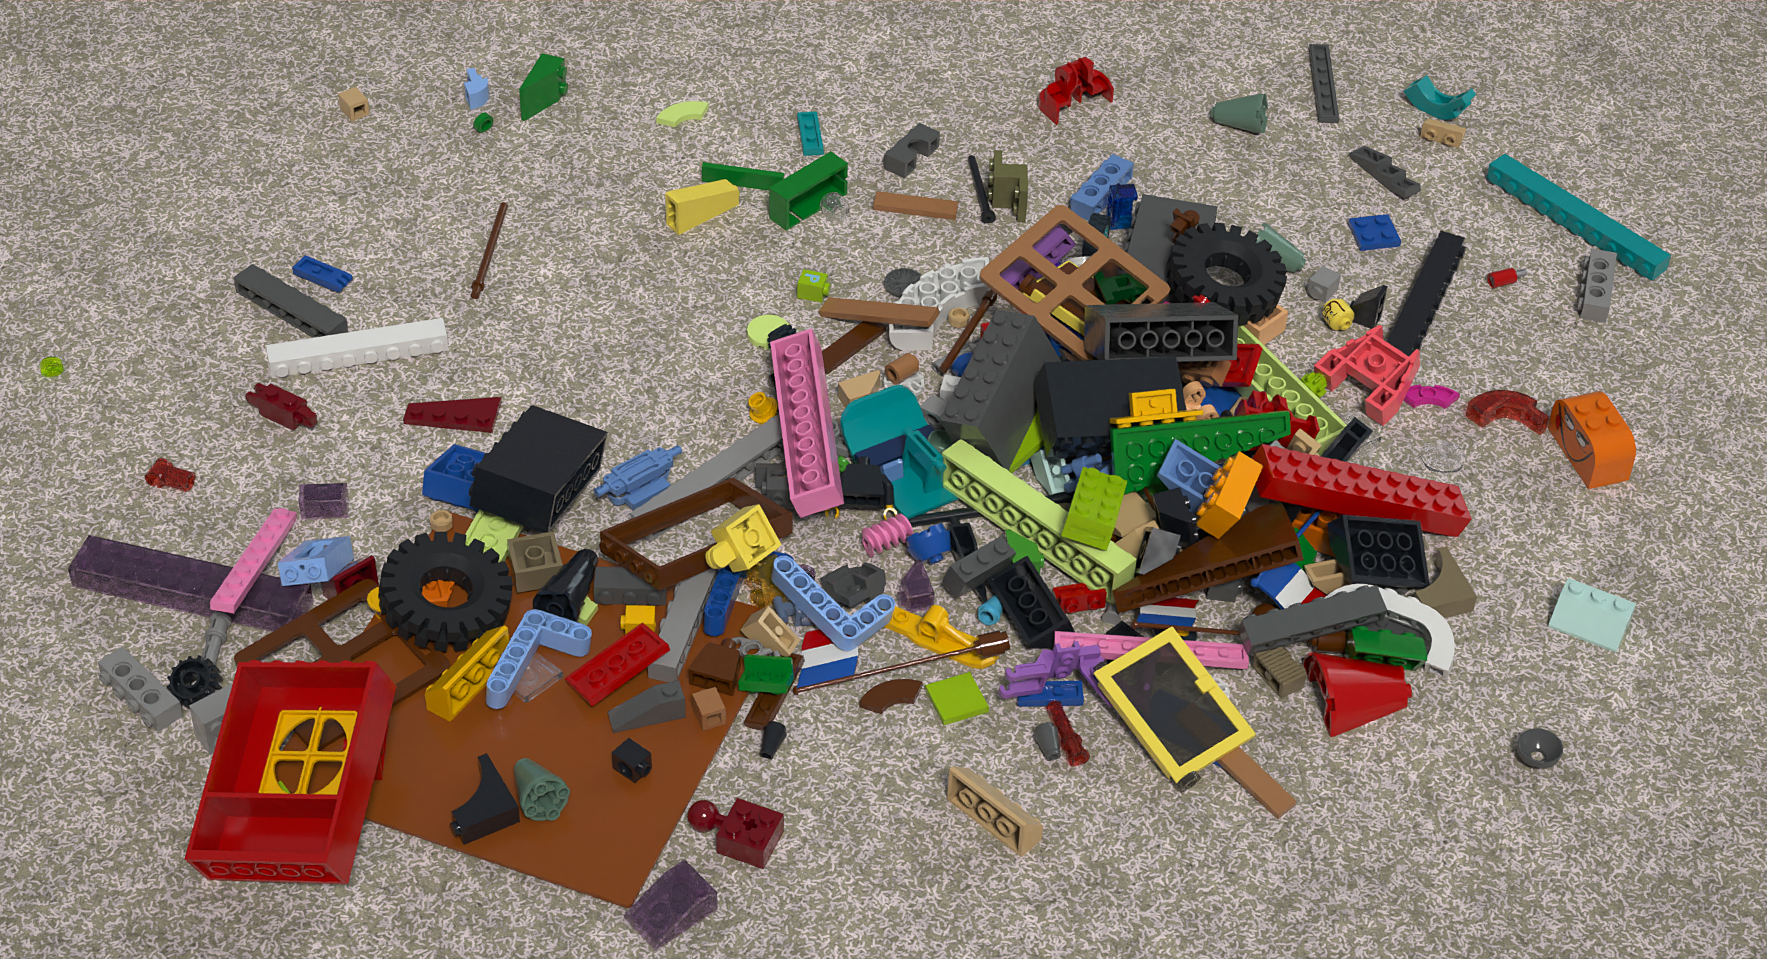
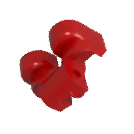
(1073, 80)
(1259, 403)

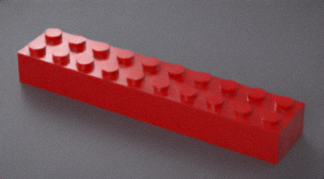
(1359, 490)

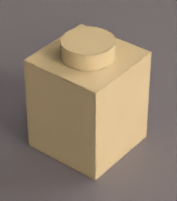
(353, 103)

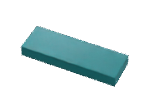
(810, 133)

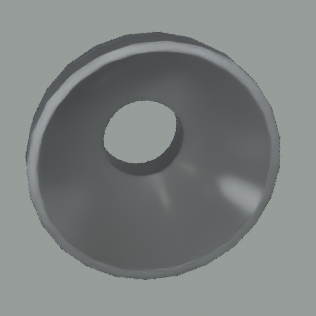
(1540, 741)

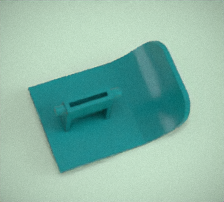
(890, 415)

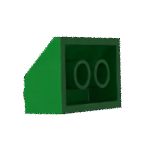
(1386, 647)

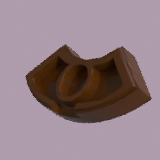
(891, 693)

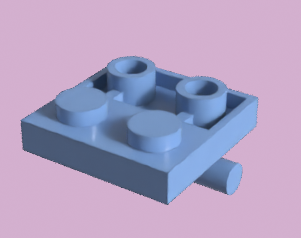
(1094, 461)

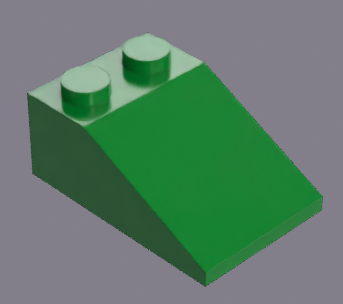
(543, 85)

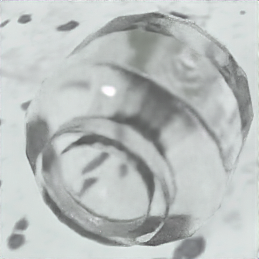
(835, 207)

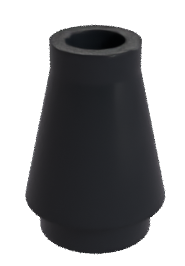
(772, 738)

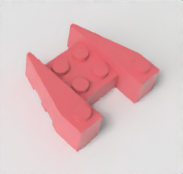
(1376, 366)

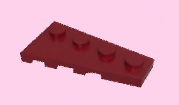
(461, 414)

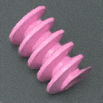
(886, 532)

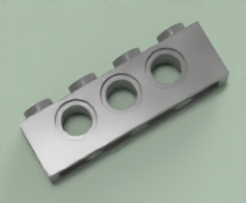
(1597, 286)
(139, 689)

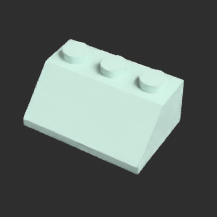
(1592, 615)

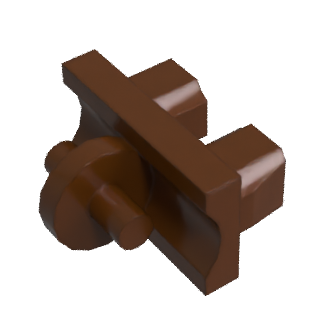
(1183, 222)

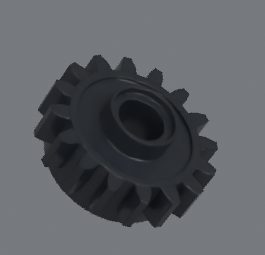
(186, 673)

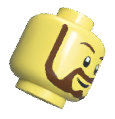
(1338, 314)

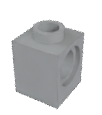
(932, 411)

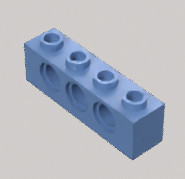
(1094, 193)

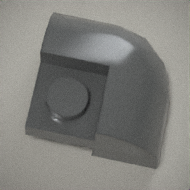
(854, 584)

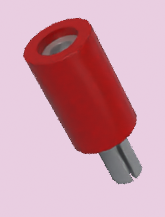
(1504, 277)

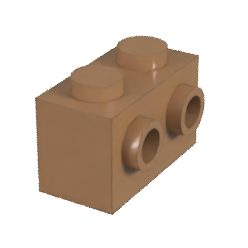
(1206, 372)

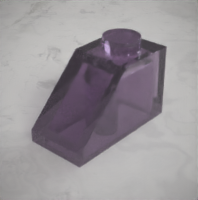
(916, 590)

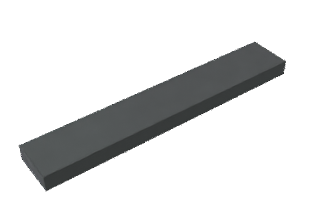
(1323, 83)

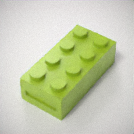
(1094, 508)

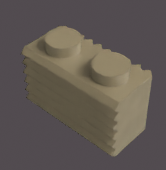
(1280, 671)

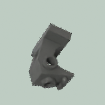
(774, 487)

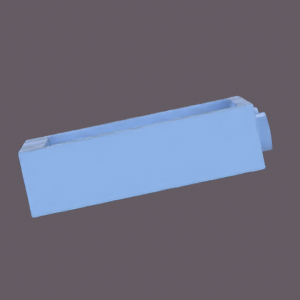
(313, 562)

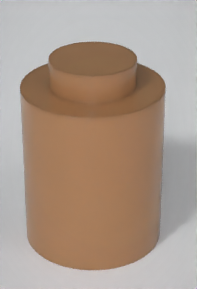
(902, 368)

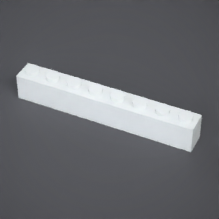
(357, 347)

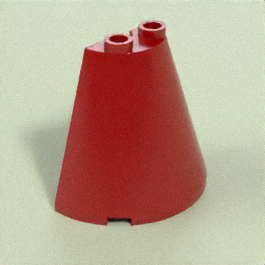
(1356, 690)

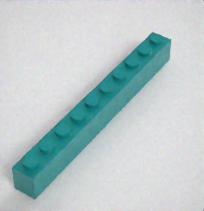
(1578, 216)

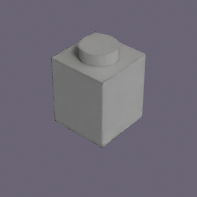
(1323, 284)

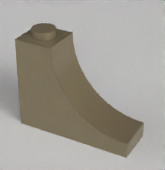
(1450, 591)

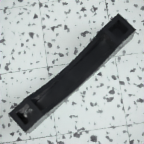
(1343, 449)

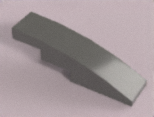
(1382, 170)

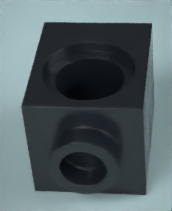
(632, 760)

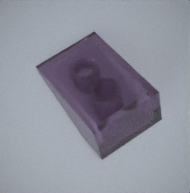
(672, 905)

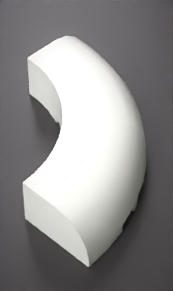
(944, 289)

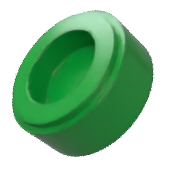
(483, 122)

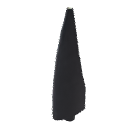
(962, 544)

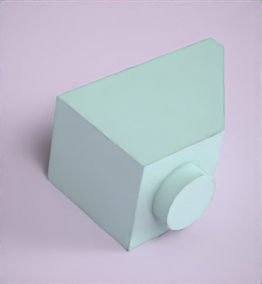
(1049, 472)

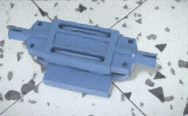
(639, 477)

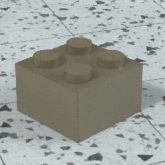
(533, 560)

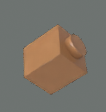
(709, 708)

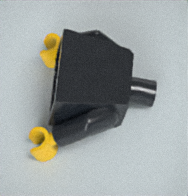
(865, 488)

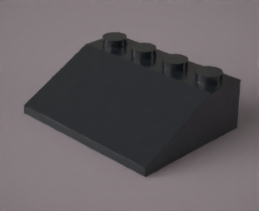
(1380, 551)

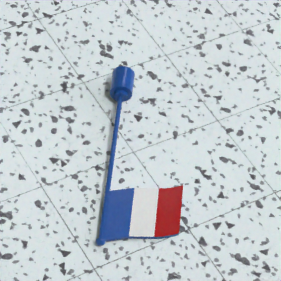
(1289, 582)

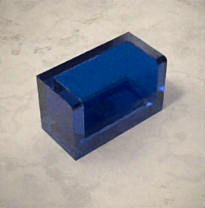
(1120, 205)

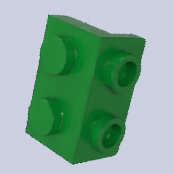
(766, 674)

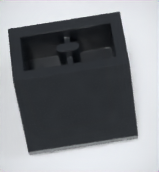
(1174, 516)

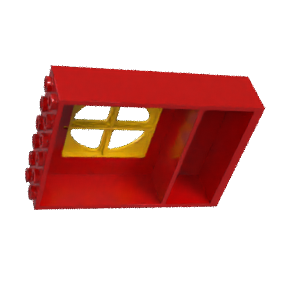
(244, 817)

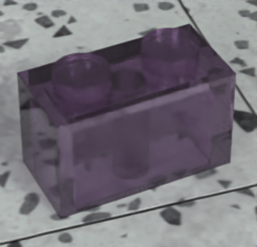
(324, 501)

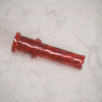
(1070, 741)

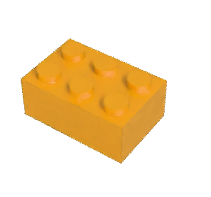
(1228, 494)

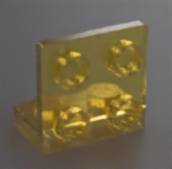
(763, 587)

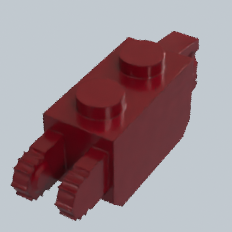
(281, 406)

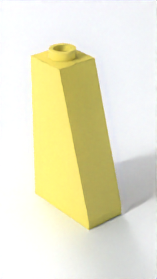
(698, 204)

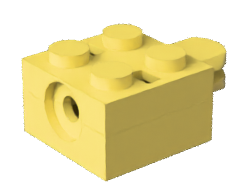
(742, 540)

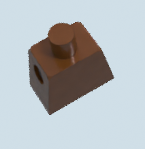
(717, 667)

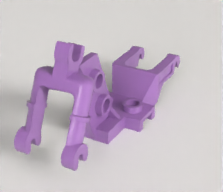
(1053, 664)

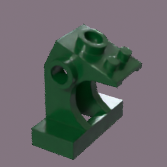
(1117, 288)

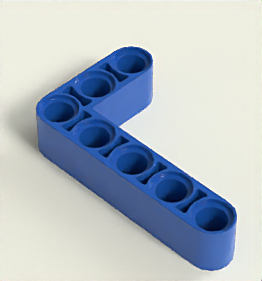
(724, 597)

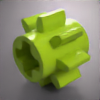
(1315, 382)

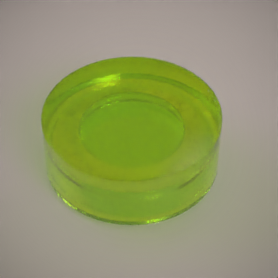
(51, 366)

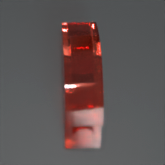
(1509, 405)

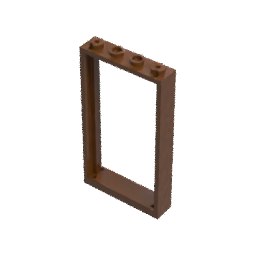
(615, 538)

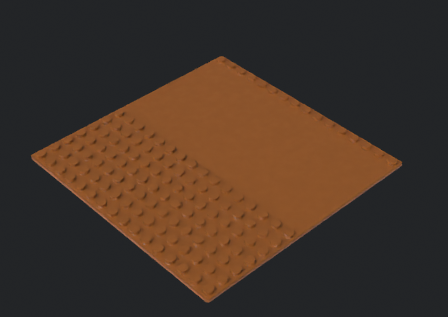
(609, 826)

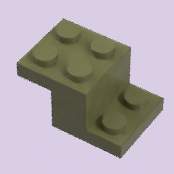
(1008, 186)

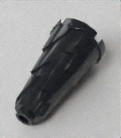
(568, 588)

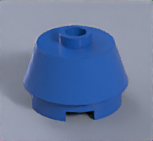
(930, 544)

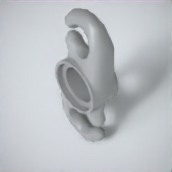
(747, 644)

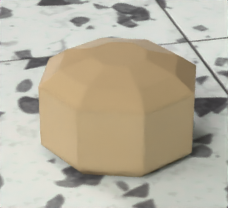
(958, 317)
(441, 521)

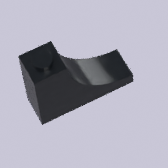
(488, 809)

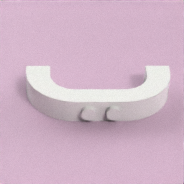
(1420, 617)

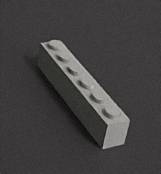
(682, 624)

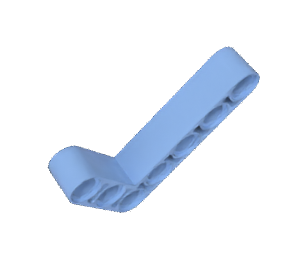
(828, 608)
(534, 630)

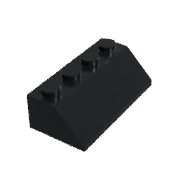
(1030, 603)

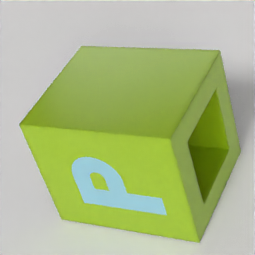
(813, 286)

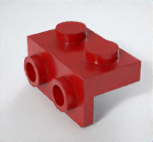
(1079, 598)

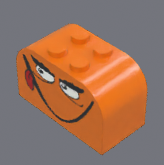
(1593, 438)

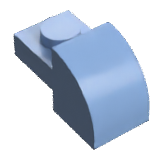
(476, 89)

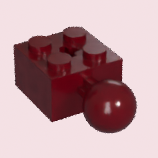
(745, 834)

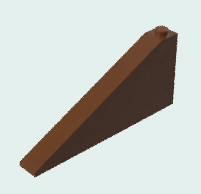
(1251, 546)

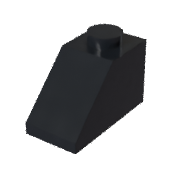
(1369, 307)

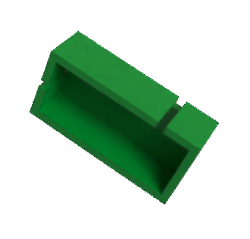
(805, 189)

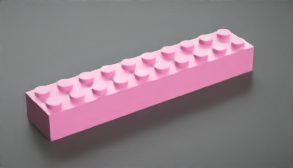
(806, 423)

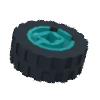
(1102, 224)

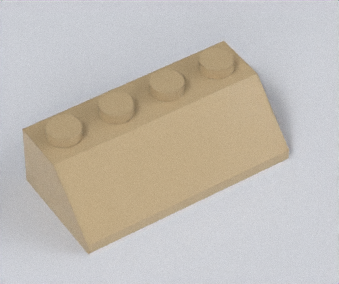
(993, 810)

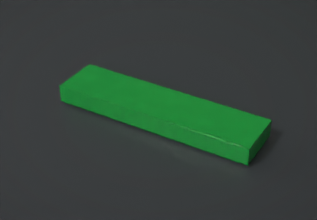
(741, 176)

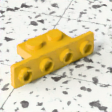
(1152, 406)

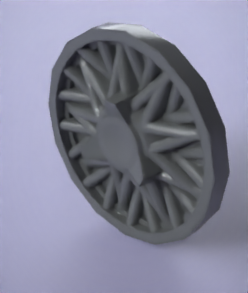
(900, 279)

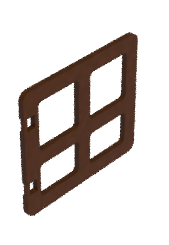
(308, 626)

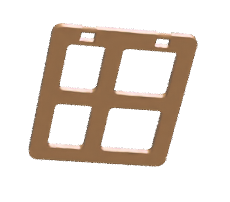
(1066, 285)

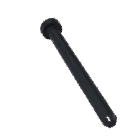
(987, 215)

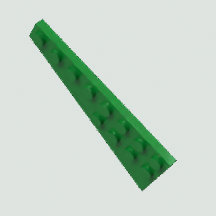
(1141, 449)

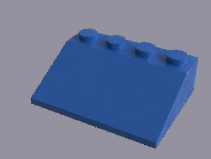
(451, 476)

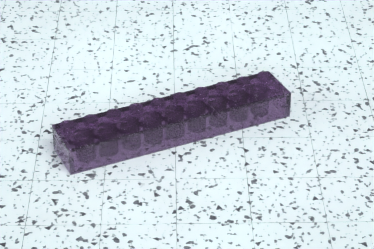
(182, 583)

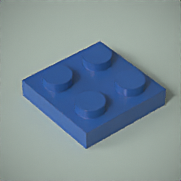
(1374, 232)

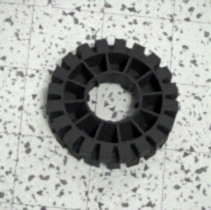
(1253, 261)
(427, 561)

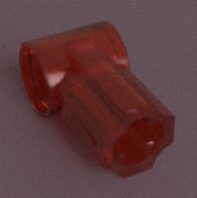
(164, 473)

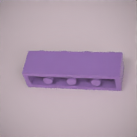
(1052, 247)

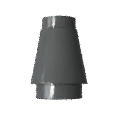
(1048, 740)

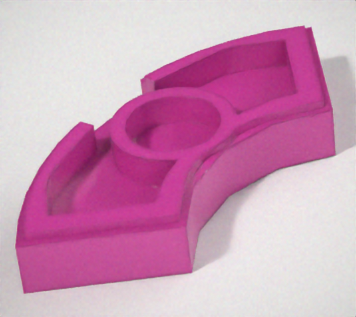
(1434, 395)

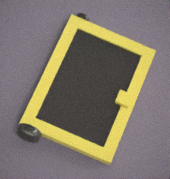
(1173, 707)

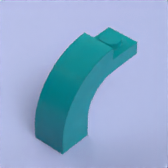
(1435, 103)

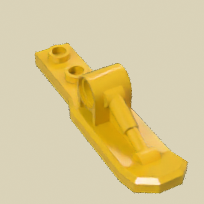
(937, 635)

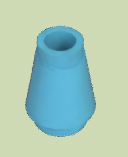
(990, 611)

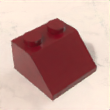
(350, 575)

